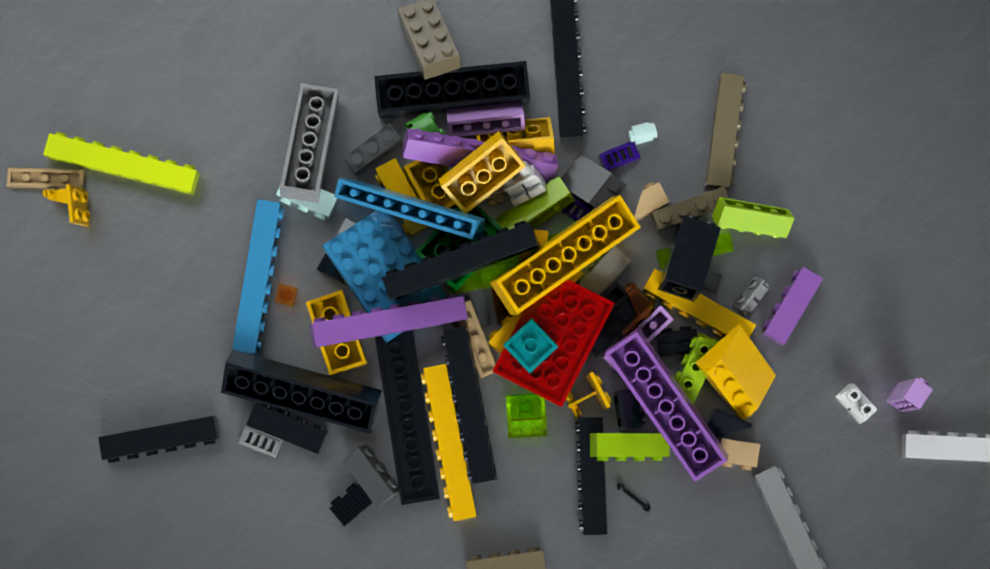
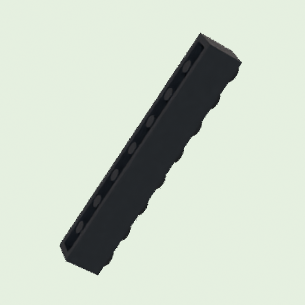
(567, 70)
(470, 405)

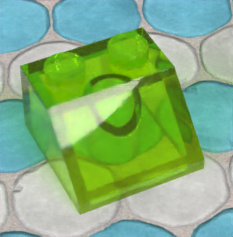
(526, 416)

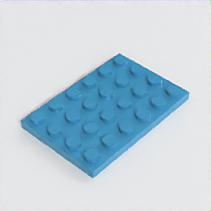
(369, 251)

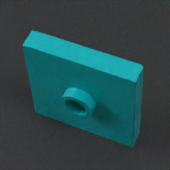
(530, 346)

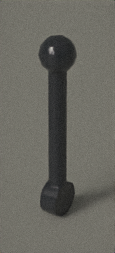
(646, 507)

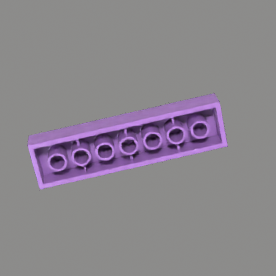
(667, 404)

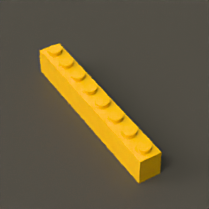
(449, 442)

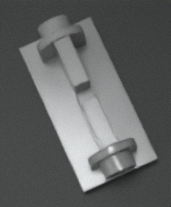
(755, 288)

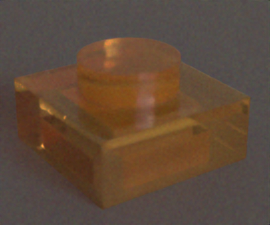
(286, 295)

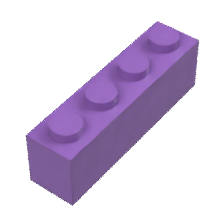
(792, 305)

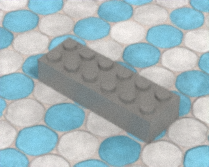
(309, 143)

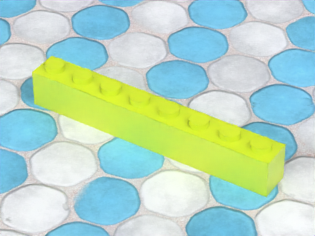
(121, 163)

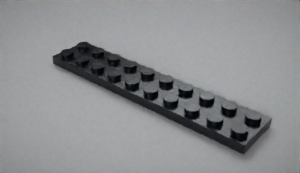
(407, 418)

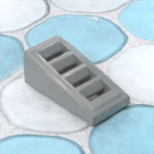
(244, 437)

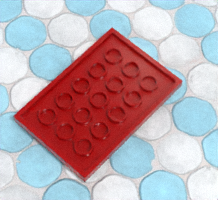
(573, 321)

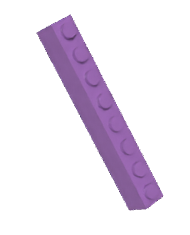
(452, 149)
(389, 321)

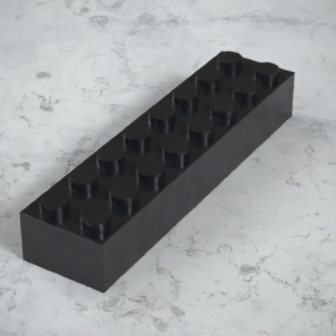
(460, 88)
(461, 261)
(300, 391)

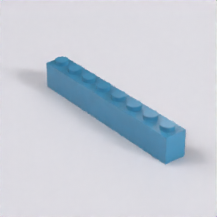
(410, 208)
(257, 277)

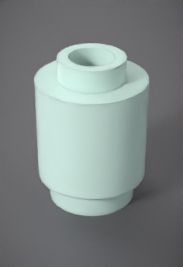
(642, 133)

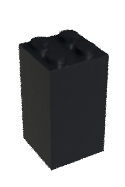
(689, 258)

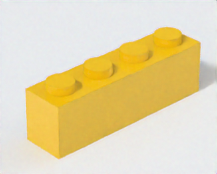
(393, 179)

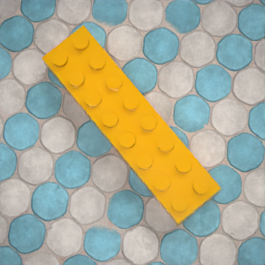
(565, 255)

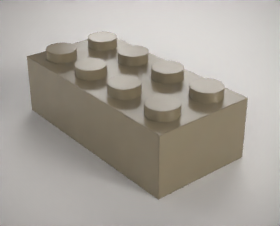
(429, 38)

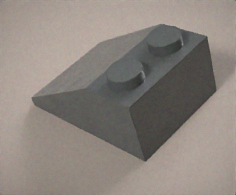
(591, 182)

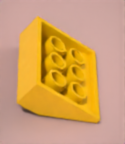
(737, 372)

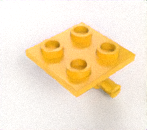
(77, 202)
(602, 397)

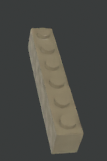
(724, 131)

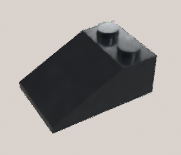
(628, 410)

